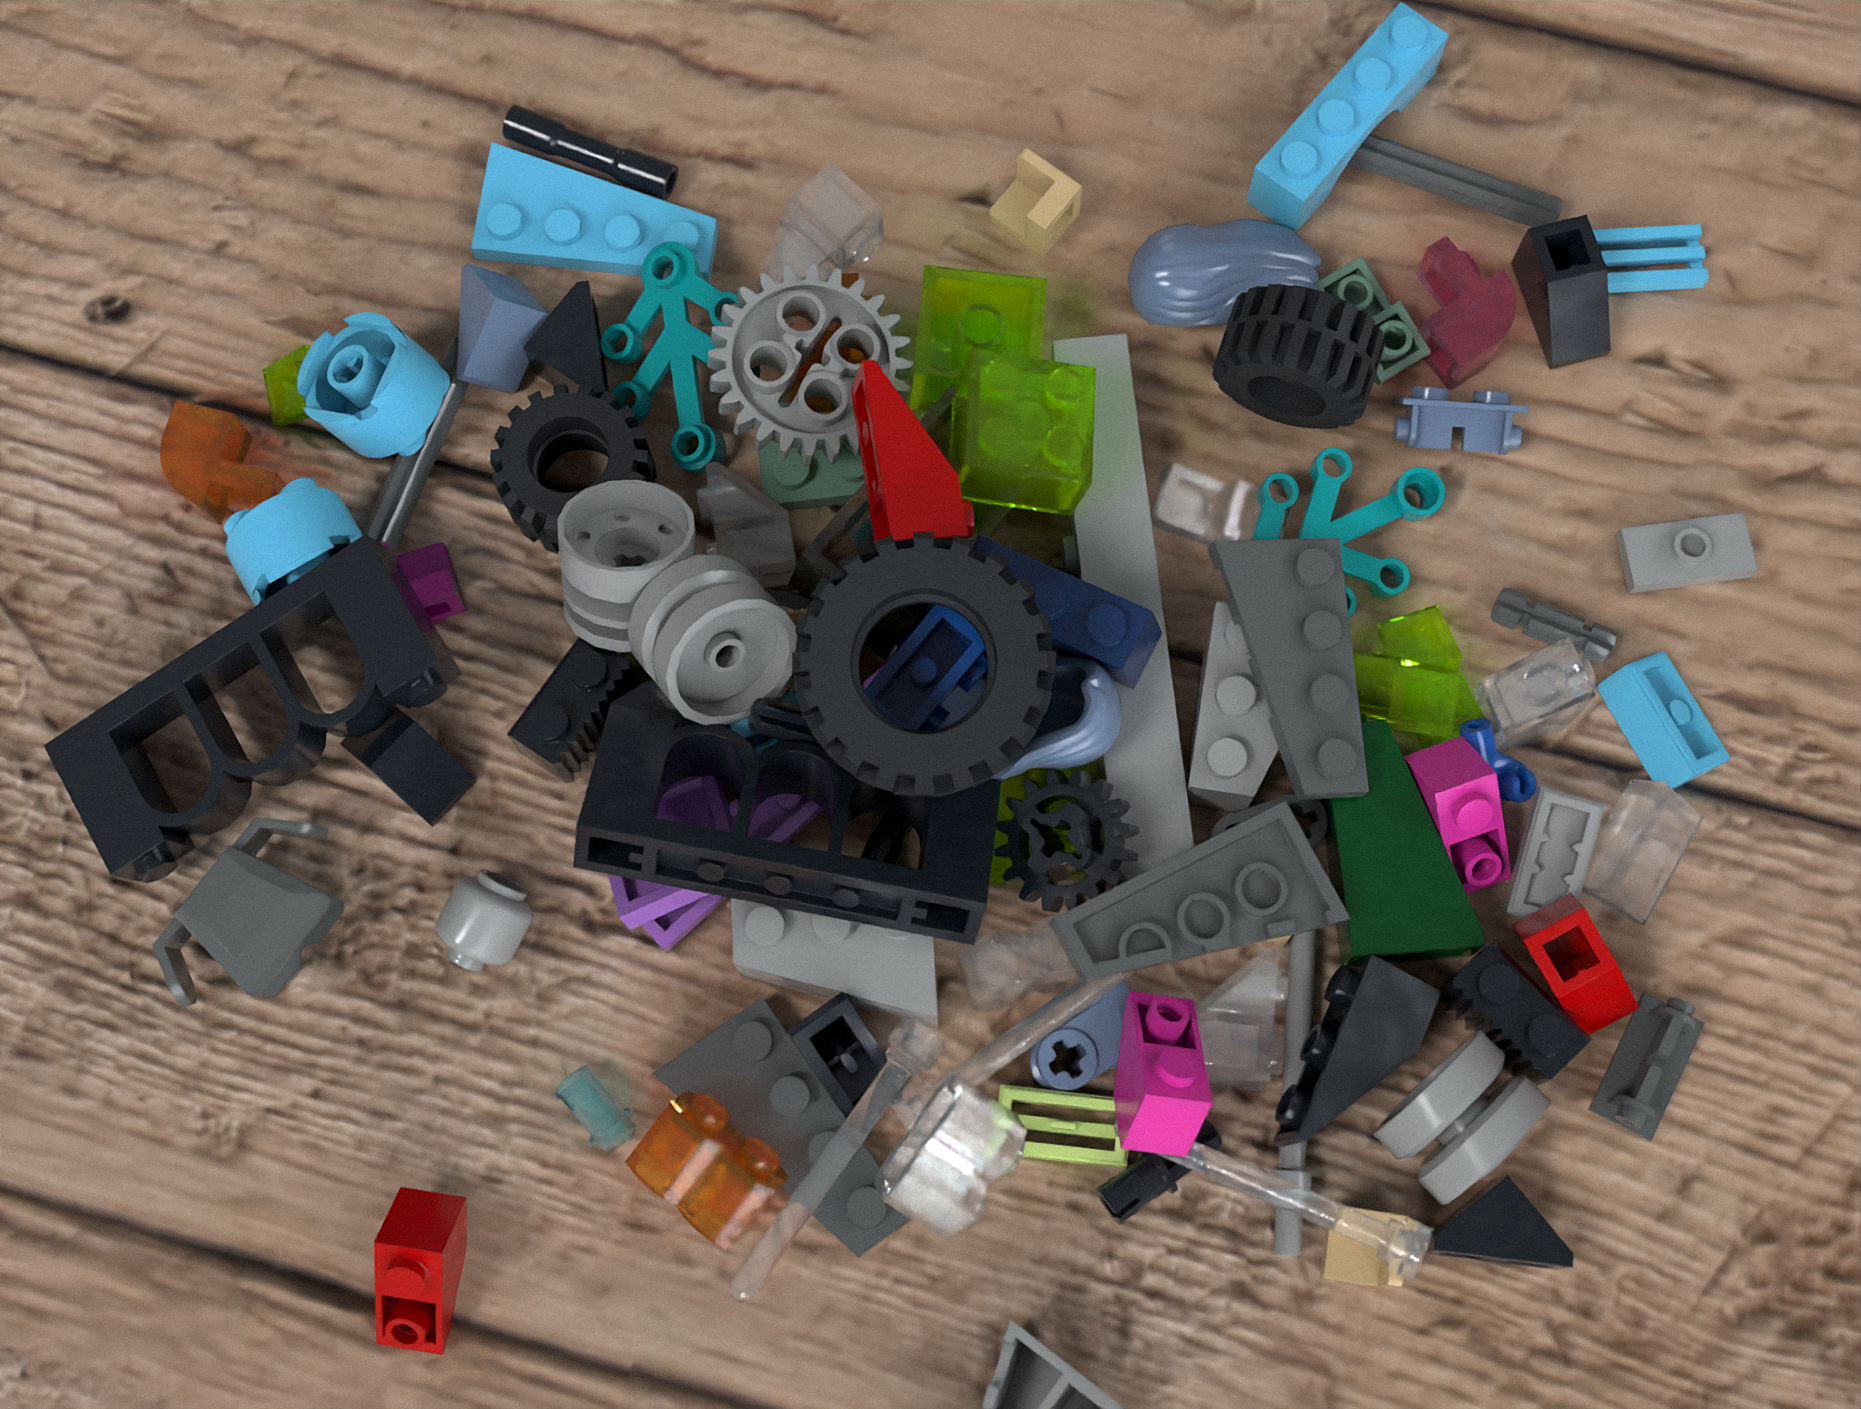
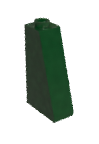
(1394, 867)

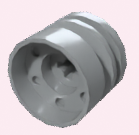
(612, 547)

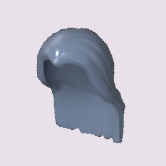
(1197, 272)
(1078, 723)

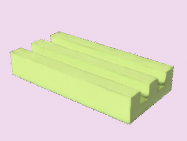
(1115, 1158)

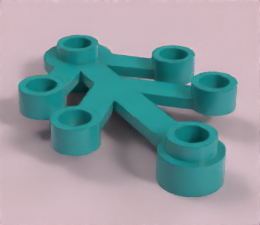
(674, 348)
(1355, 524)

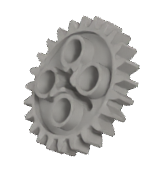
(760, 336)

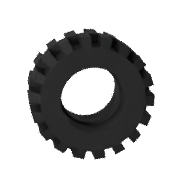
(1299, 356)
(552, 429)

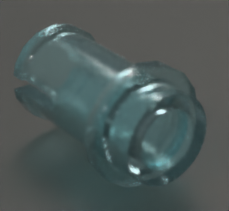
(596, 1110)

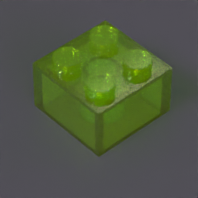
(971, 311)
(1023, 431)

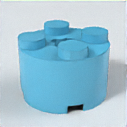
(372, 386)
(287, 536)

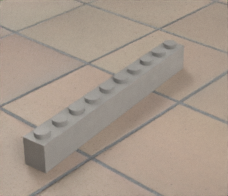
(1116, 552)

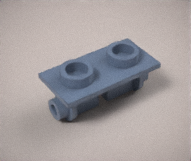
(1484, 421)

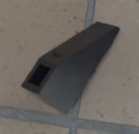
(1366, 1034)

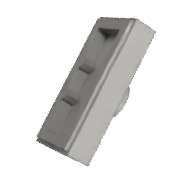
(1686, 552)
(1553, 851)

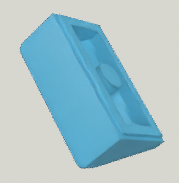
(1662, 721)

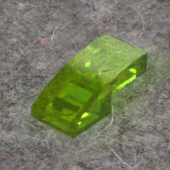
(1427, 639)
(1407, 693)

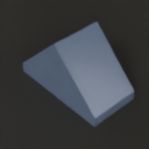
(494, 326)

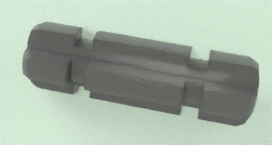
(1552, 623)

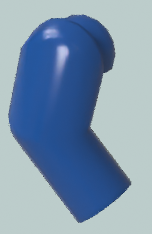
(1513, 777)

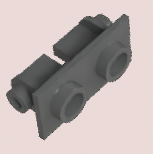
(1647, 1065)

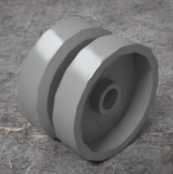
(712, 638)
(1471, 1128)

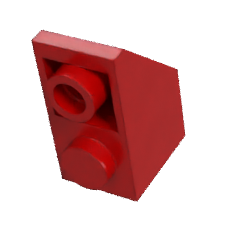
(1576, 964)
(419, 1269)

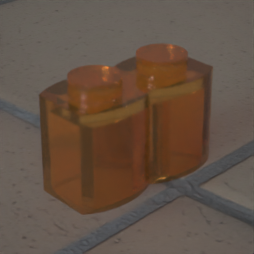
(708, 1168)

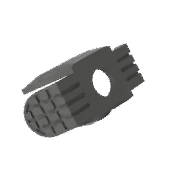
(249, 917)

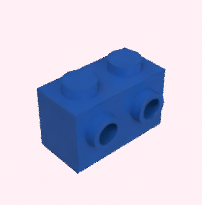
(927, 669)

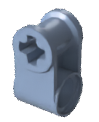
(1091, 1035)

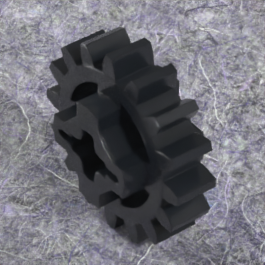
(1083, 822)

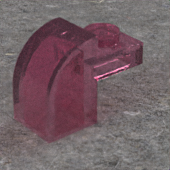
(1471, 316)

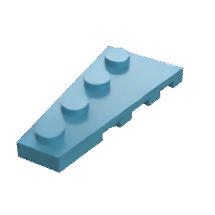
(576, 221)

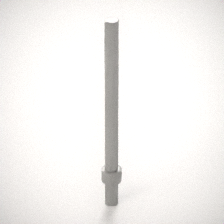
(1298, 1025)

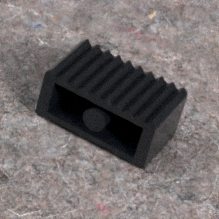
(572, 709)
(1514, 1014)

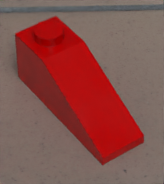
(903, 469)

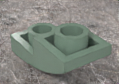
(1402, 339)

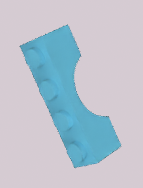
(1319, 144)

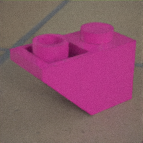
(1465, 809)
(1160, 1075)

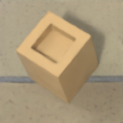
(1037, 203)
(1356, 1263)

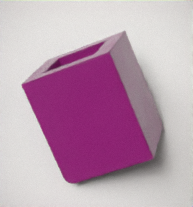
(433, 580)

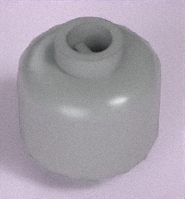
(484, 920)

